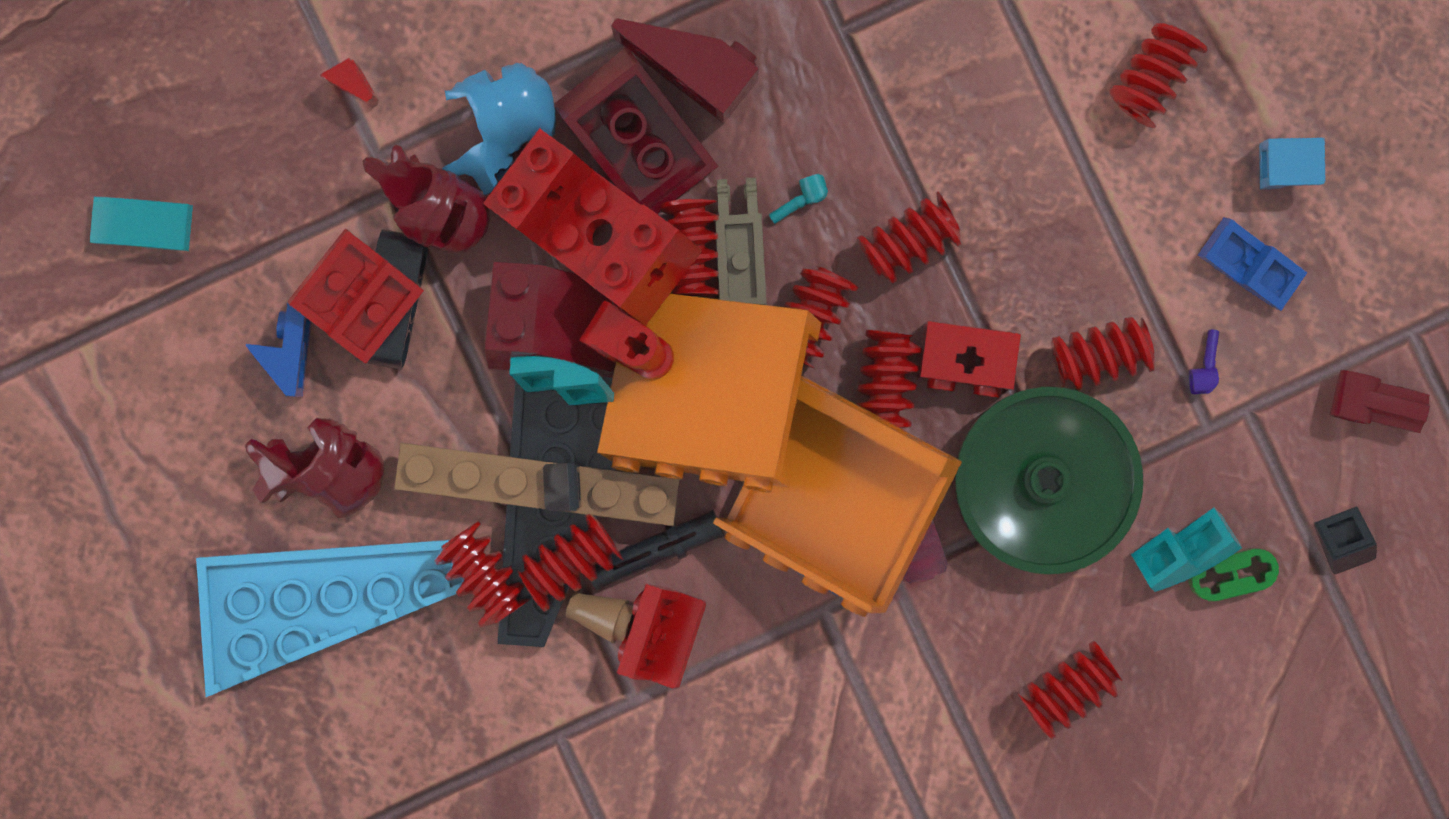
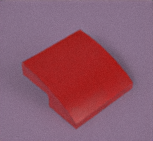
(355, 296)

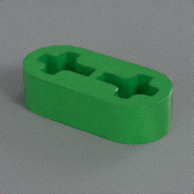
(1238, 585)

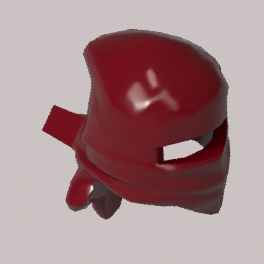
(431, 202)
(331, 470)

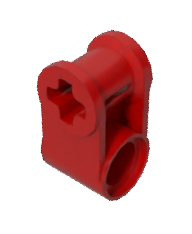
(625, 340)

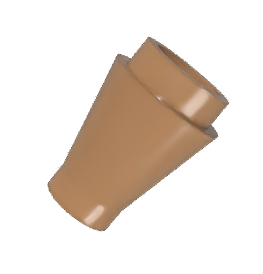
(602, 615)

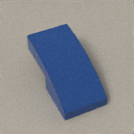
(1252, 264)

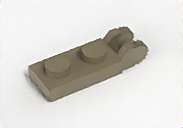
(740, 248)

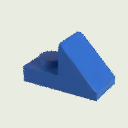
(287, 363)

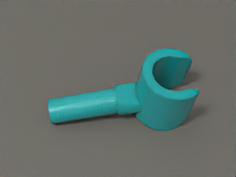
(813, 191)

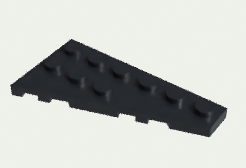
(557, 433)

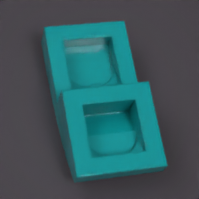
(141, 223)
(572, 382)
(1180, 556)

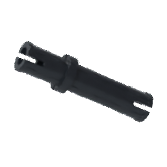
(702, 526)

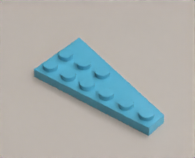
(293, 603)

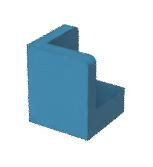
(1291, 162)

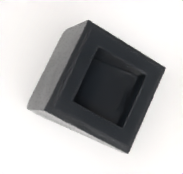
(562, 487)
(1346, 540)

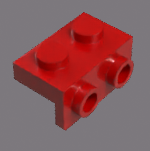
(660, 636)

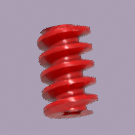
(1155, 72)
(690, 219)
(911, 239)
(820, 299)
(1103, 352)
(889, 376)
(568, 562)
(481, 576)
(1071, 690)

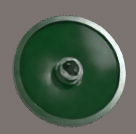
(1049, 480)

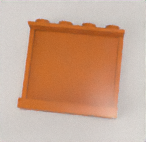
(722, 402)
(852, 502)

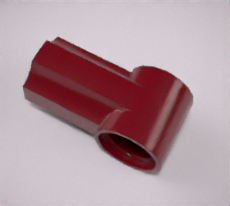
(1367, 400)

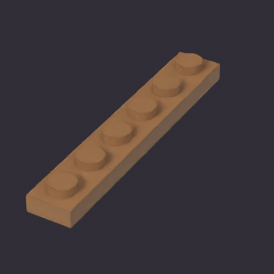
(521, 483)

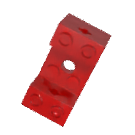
(561, 204)

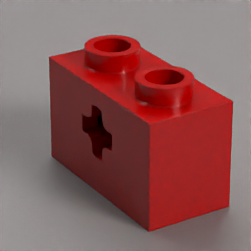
(995, 348)

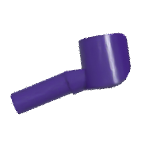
(1207, 378)

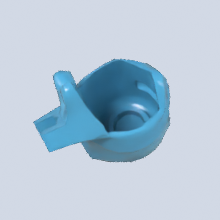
(507, 118)

